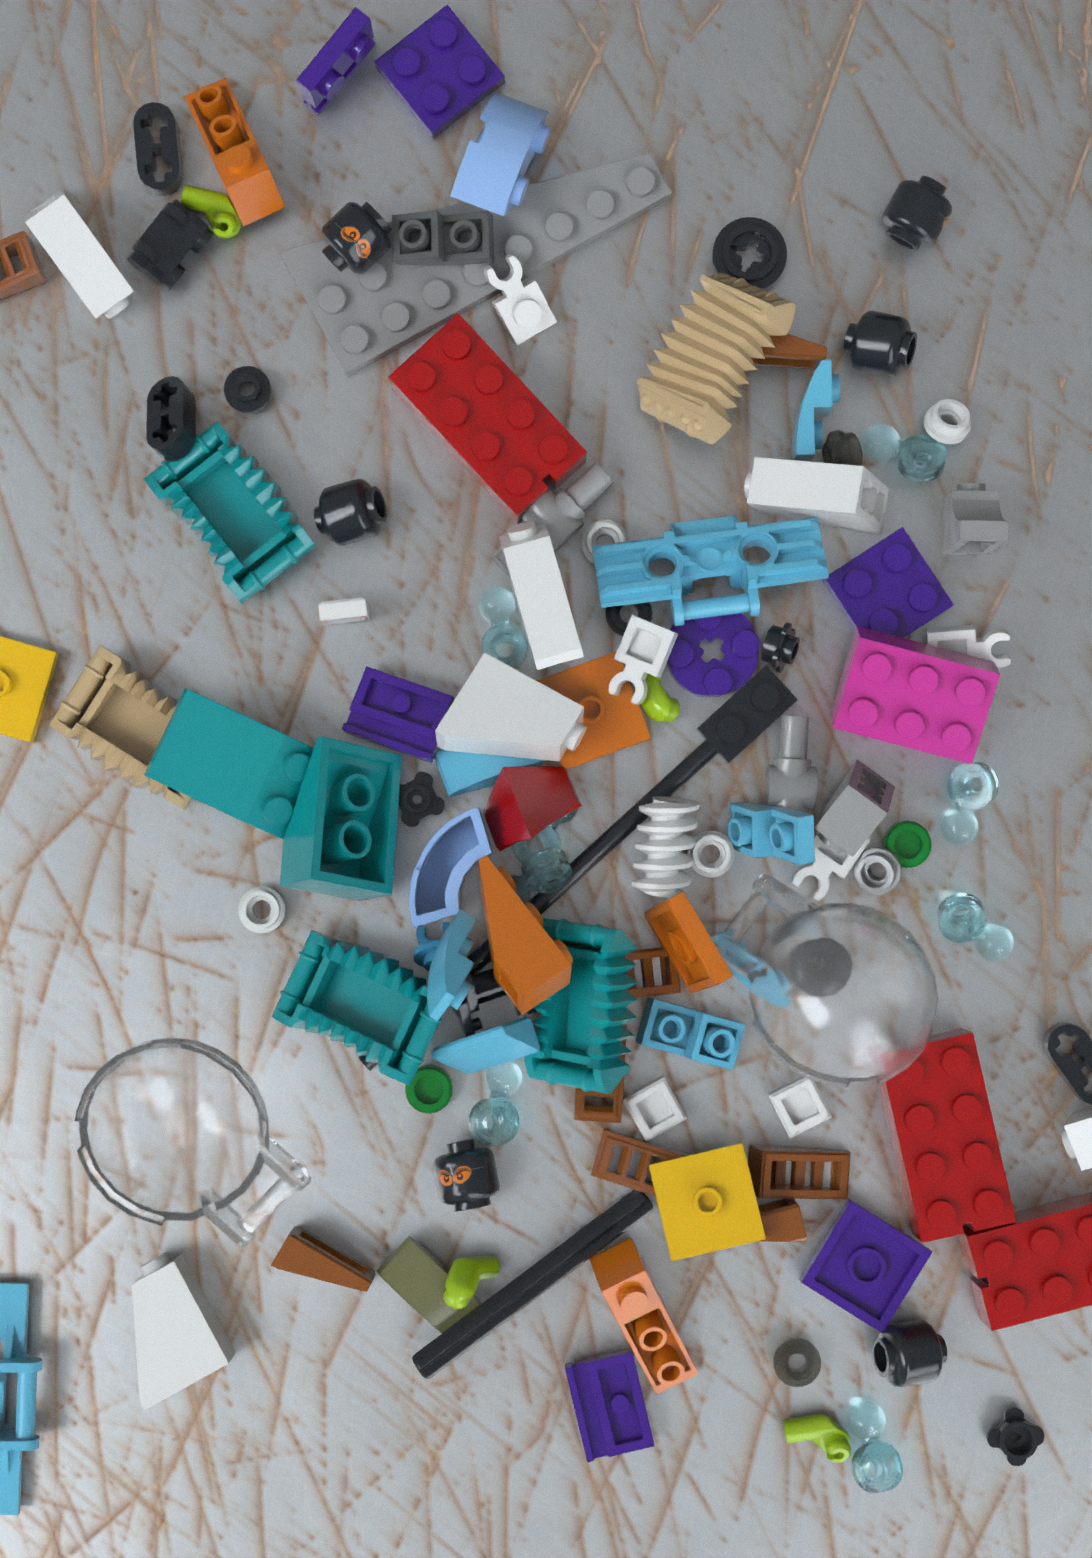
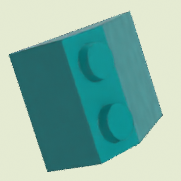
(231, 763)
(344, 823)

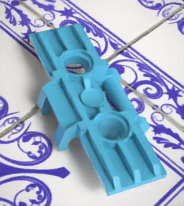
(710, 550)
(13, 1441)

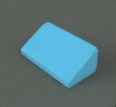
(489, 1046)

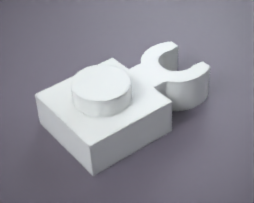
(521, 305)
(964, 640)
(643, 650)
(825, 863)

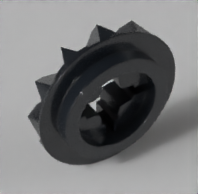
(769, 246)

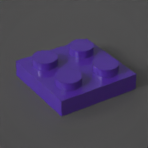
(440, 71)
(888, 588)
(865, 1265)

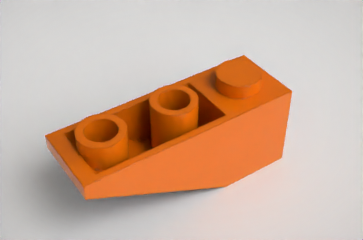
(234, 152)
(522, 953)
(642, 1316)

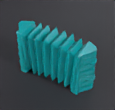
(233, 510)
(361, 1002)
(587, 1017)

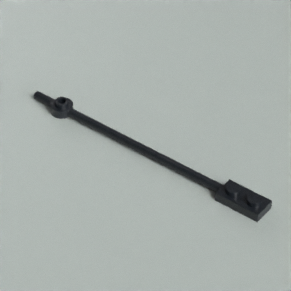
(725, 733)

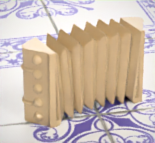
(711, 354)
(118, 719)

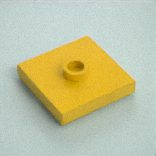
(24, 687)
(707, 1202)

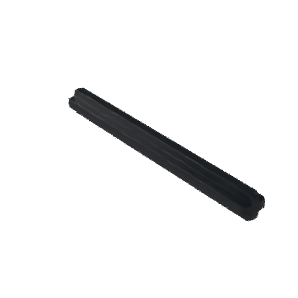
(532, 1284)

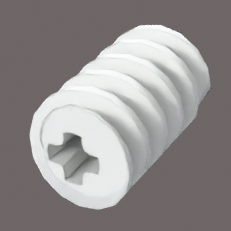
(665, 846)

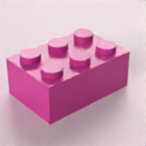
(914, 695)

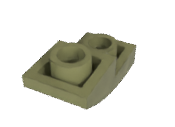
(421, 1283)

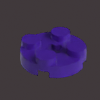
(716, 677)

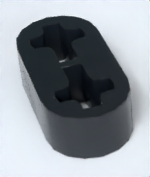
(147, 149)
(180, 416)
(1064, 1063)

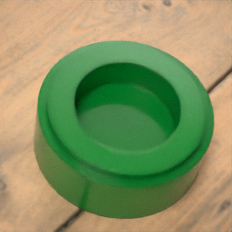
(908, 842)
(429, 1089)

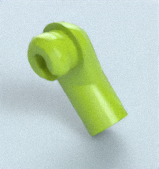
(216, 207)
(658, 703)
(465, 1276)
(823, 1432)

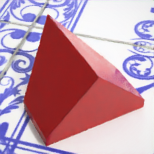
(527, 802)

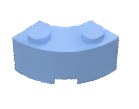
(496, 163)
(444, 865)

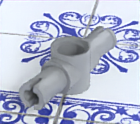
(563, 509)
(791, 779)

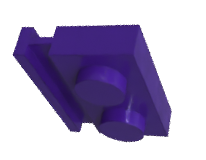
(336, 61)
(397, 714)
(609, 1404)

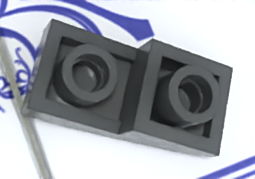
(443, 240)

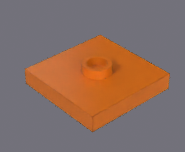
(610, 719)
(687, 943)

